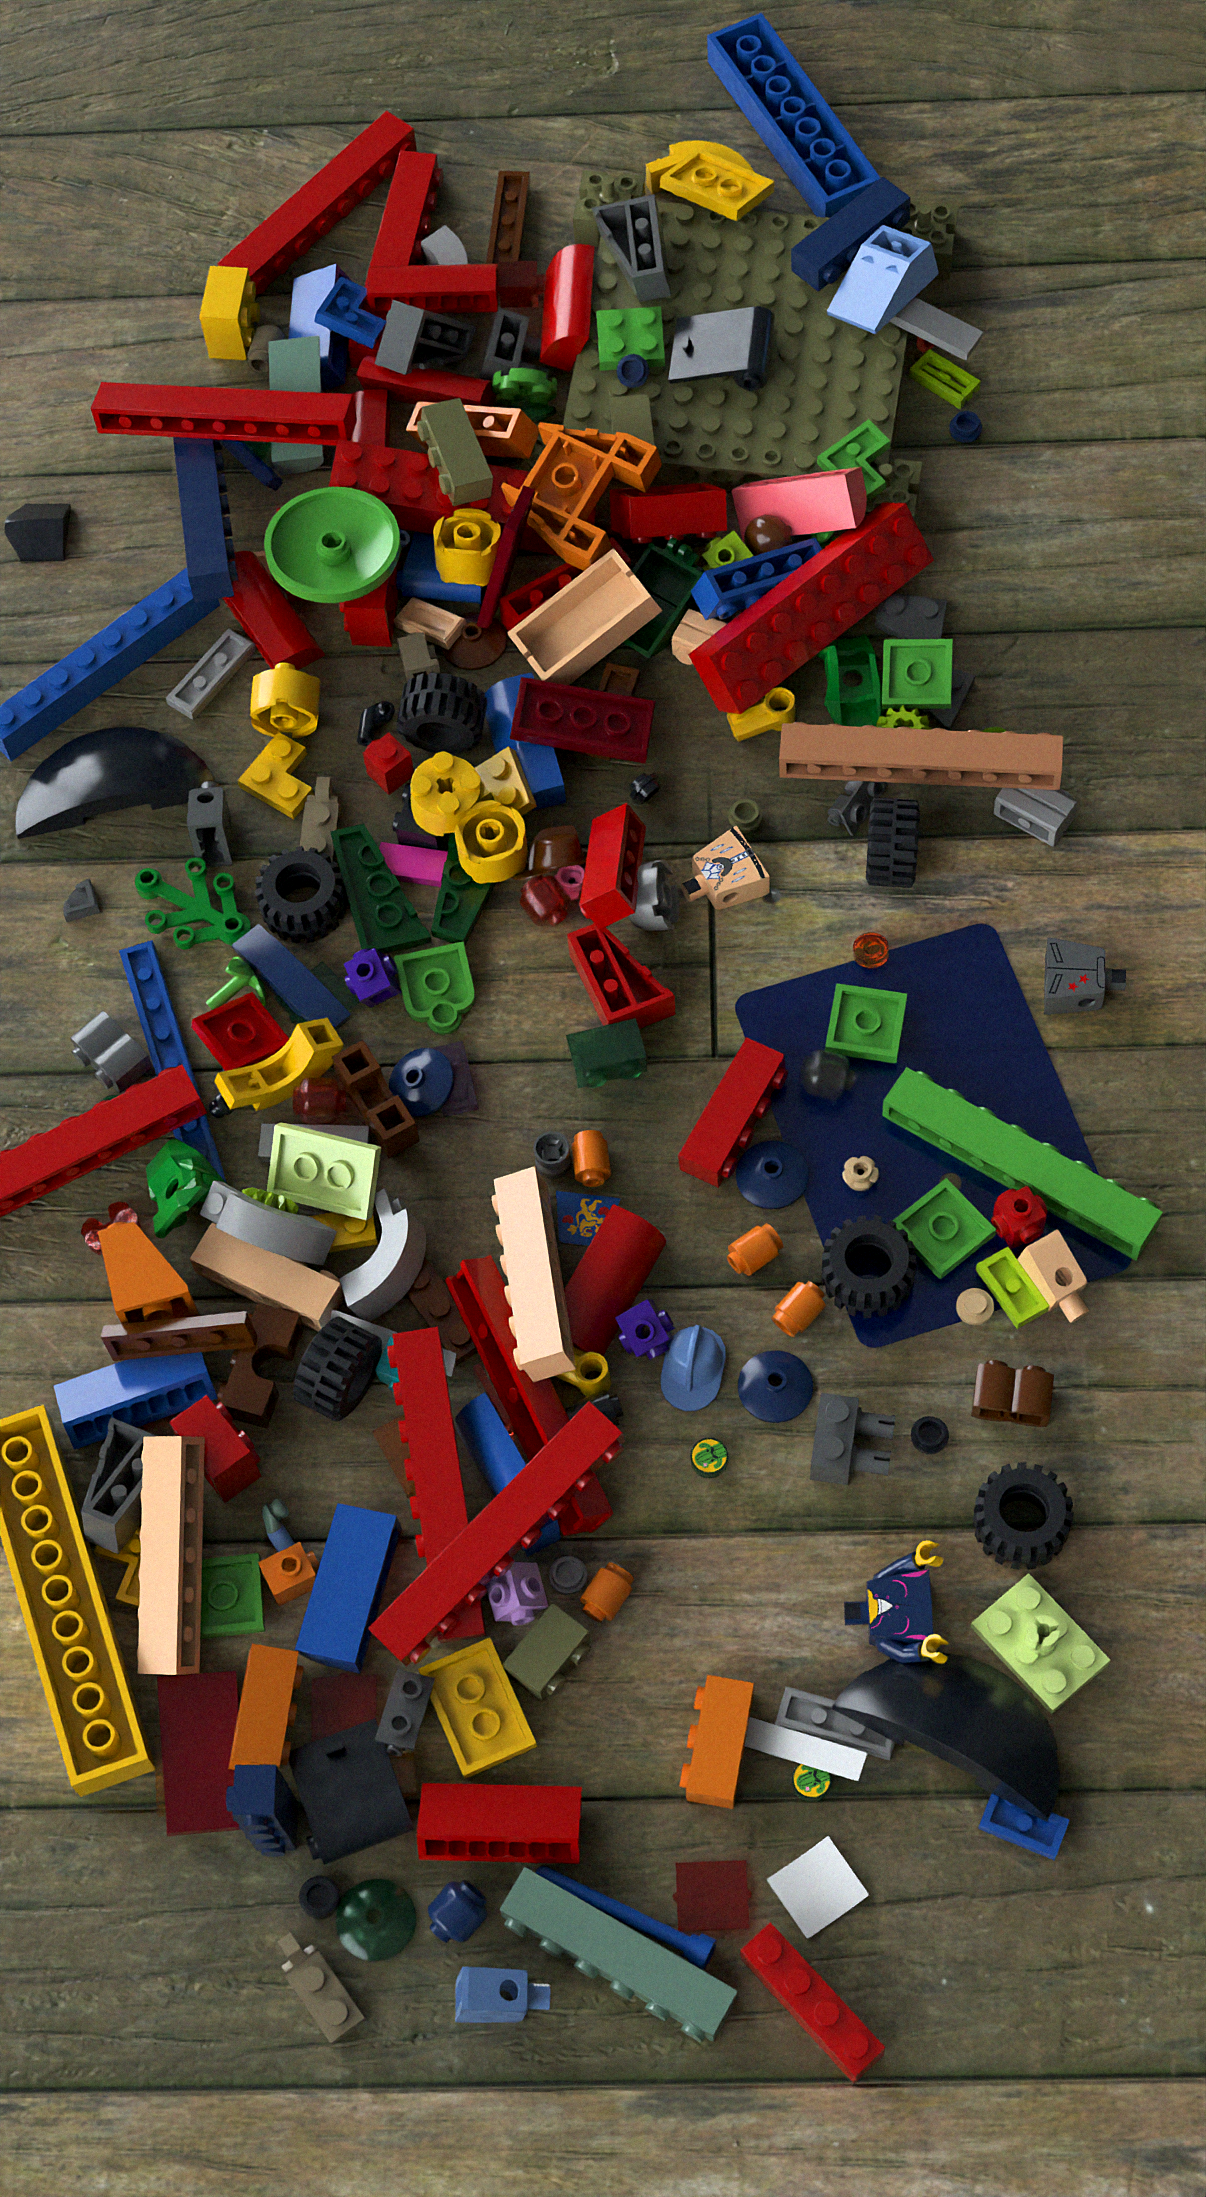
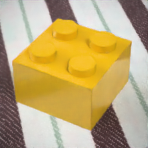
(229, 312)

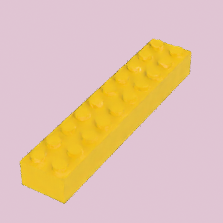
(66, 1609)

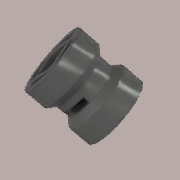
(548, 1147)

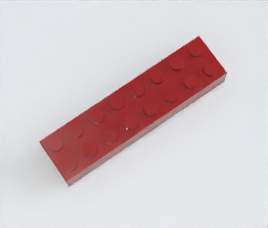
(413, 491)
(811, 607)

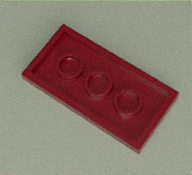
(506, 557)
(583, 720)
(196, 1747)

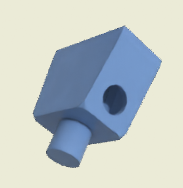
(480, 1998)

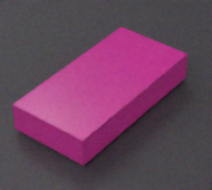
(414, 863)

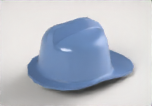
(693, 1368)

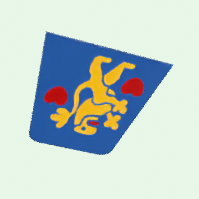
(581, 1216)

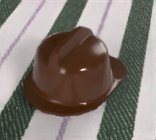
(552, 850)

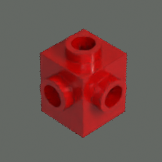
(1019, 1216)

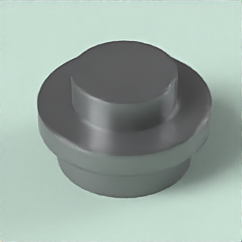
(568, 1575)

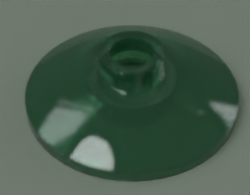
(534, 411)
(387, 1936)

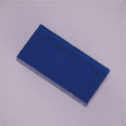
(253, 463)

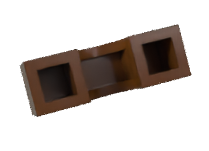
(371, 1095)
(245, 1393)

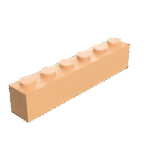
(533, 1275)
(171, 1555)

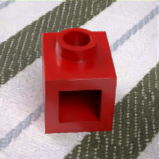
(388, 763)

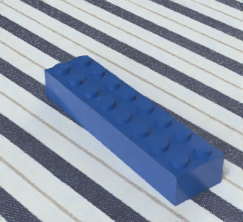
(790, 115)

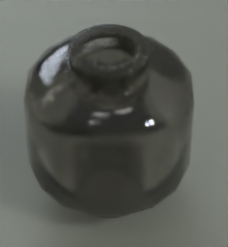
(826, 1074)

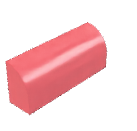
(805, 501)

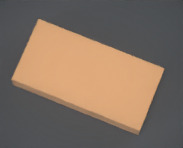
(437, 624)

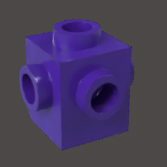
(372, 976)
(632, 1325)

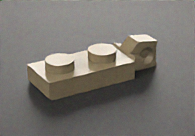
(320, 818)
(320, 1990)

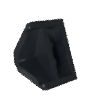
(39, 531)

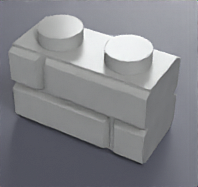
(1037, 811)

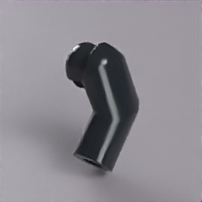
(372, 719)

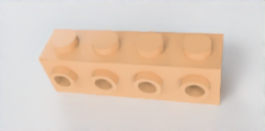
(267, 1277)

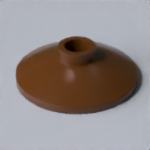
(478, 650)

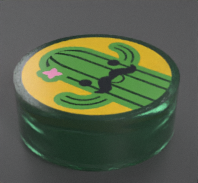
(709, 1457)
(811, 1783)

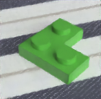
(858, 450)

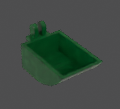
(668, 578)

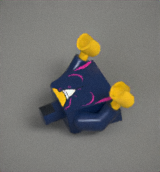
(901, 1609)

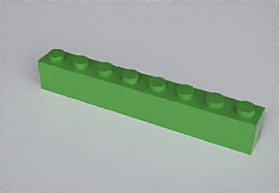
(1019, 1161)

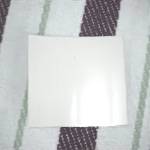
(817, 1887)

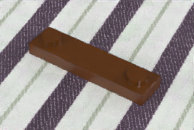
(508, 217)
(179, 1336)

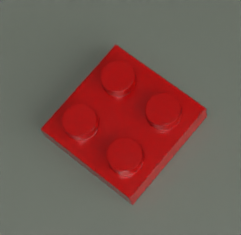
(240, 1032)

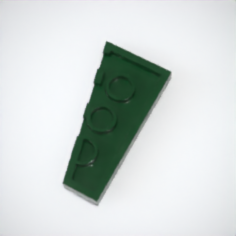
(375, 898)
(458, 900)

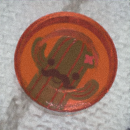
(870, 950)

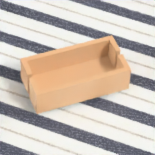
(584, 620)

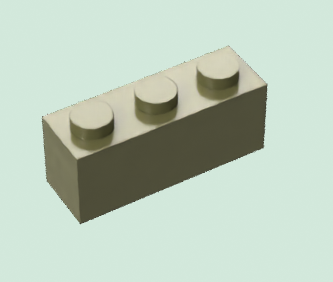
(455, 452)

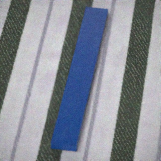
(165, 1037)

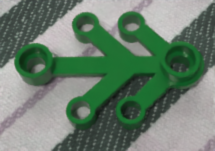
(195, 908)

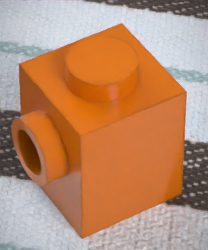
(290, 1573)

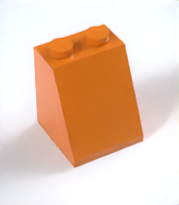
(141, 1278)

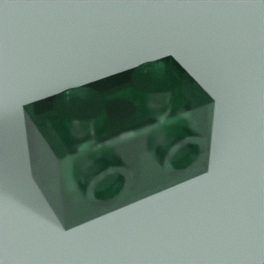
(607, 1053)

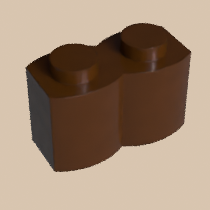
(1012, 1394)

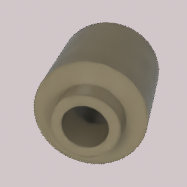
(259, 349)

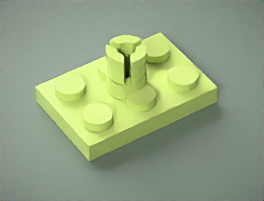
(324, 1170)
(1040, 1643)

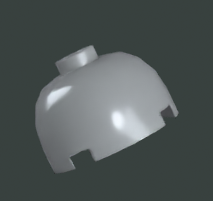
(656, 900)

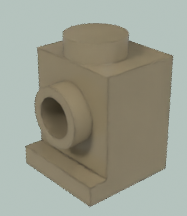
(417, 656)

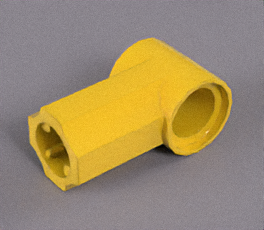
(762, 716)
(584, 1364)

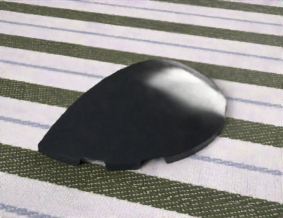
(107, 774)
(965, 1718)

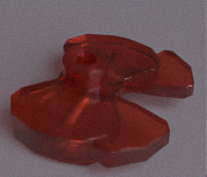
(118, 1213)

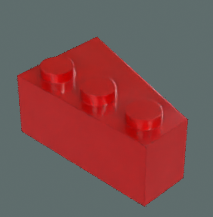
(616, 980)

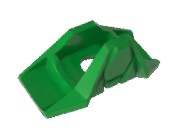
(857, 704)
(192, 1172)

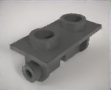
(854, 809)
(404, 1711)

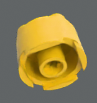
(466, 546)
(285, 701)
(443, 792)
(491, 842)

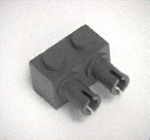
(507, 343)
(834, 1446)

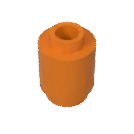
(590, 1158)
(754, 1249)
(799, 1308)
(606, 1592)

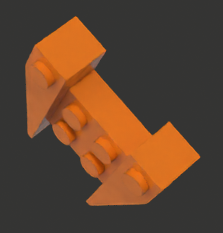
(571, 481)

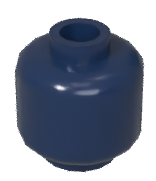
(457, 1911)

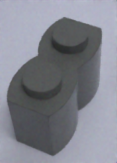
(110, 1052)

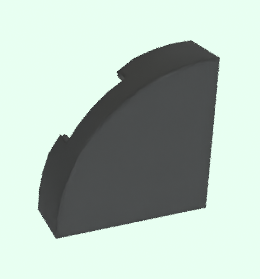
(81, 902)

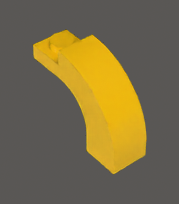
(680, 151)
(273, 1080)

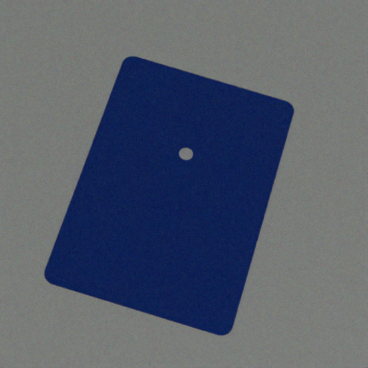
(970, 1035)

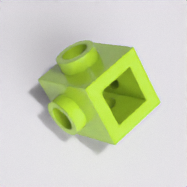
(725, 549)

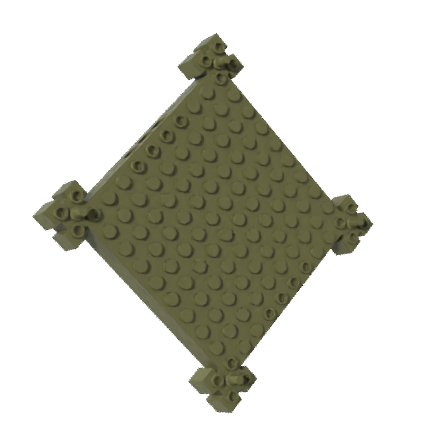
(820, 372)

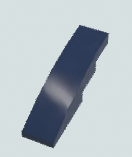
(289, 978)

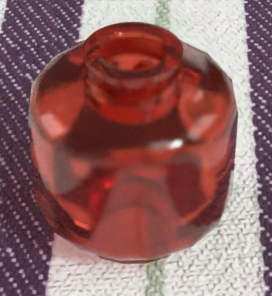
(545, 900)
(318, 1100)

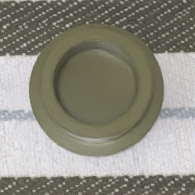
(745, 815)

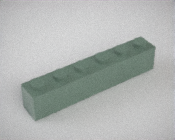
(618, 1954)

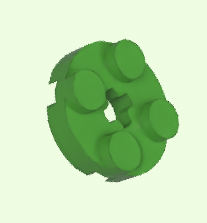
(523, 384)

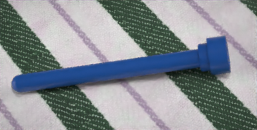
(694, 1947)

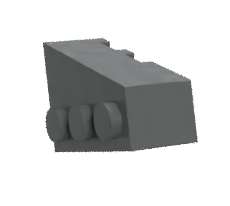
(637, 243)
(421, 338)
(114, 1494)

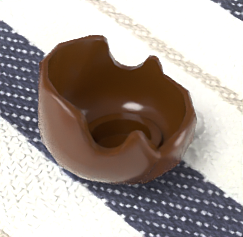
(767, 534)

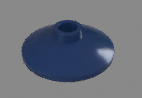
(432, 1086)
(775, 1189)
(771, 1402)

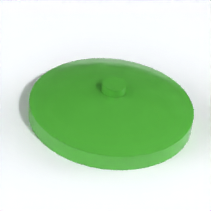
(332, 544)

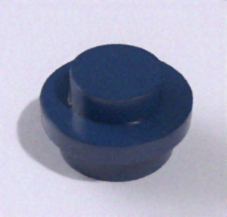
(633, 371)
(965, 427)

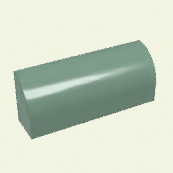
(295, 367)

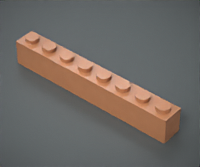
(921, 756)

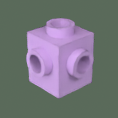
(517, 1594)

